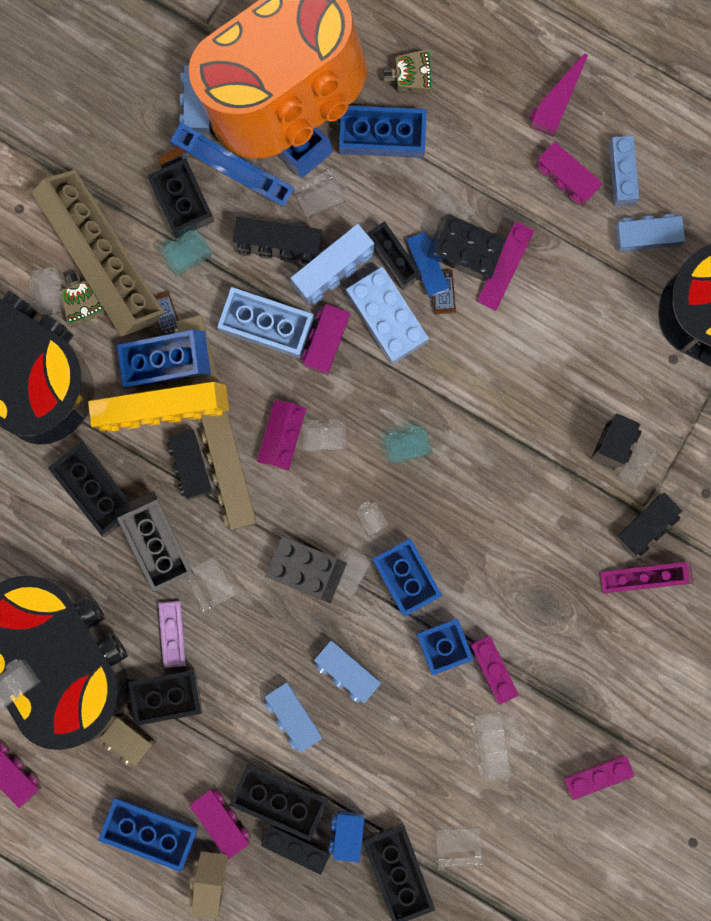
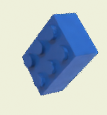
(407, 577)

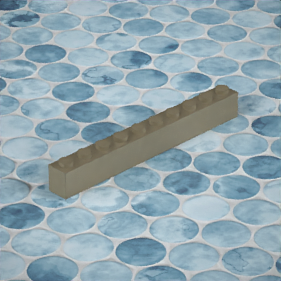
(223, 449)

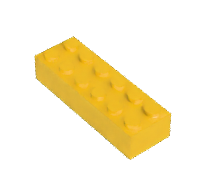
(160, 405)

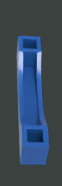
(231, 165)

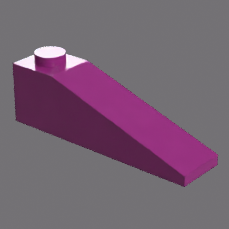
(552, 107)
(507, 264)
(647, 577)

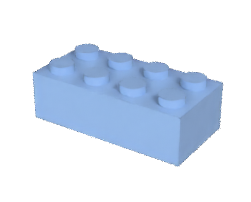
(333, 265)
(387, 315)
(265, 322)

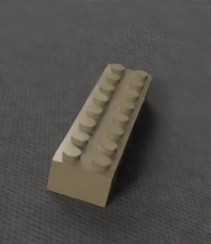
(98, 252)

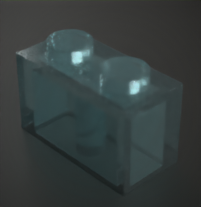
(186, 252)
(407, 445)

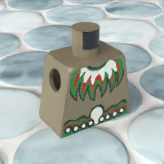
(411, 73)
(80, 302)

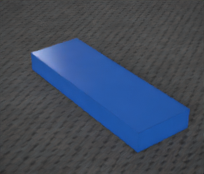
(431, 271)

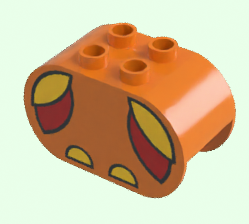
(278, 73)

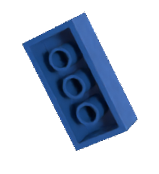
(383, 131)
(164, 359)
(148, 833)

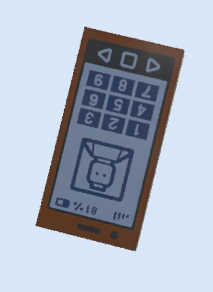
(172, 157)
(445, 302)
(168, 320)

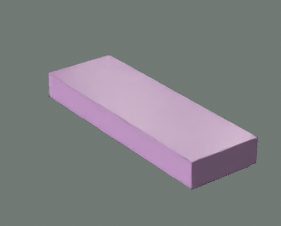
(172, 634)

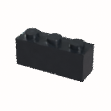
(394, 256)
(189, 465)
(649, 525)
(296, 849)

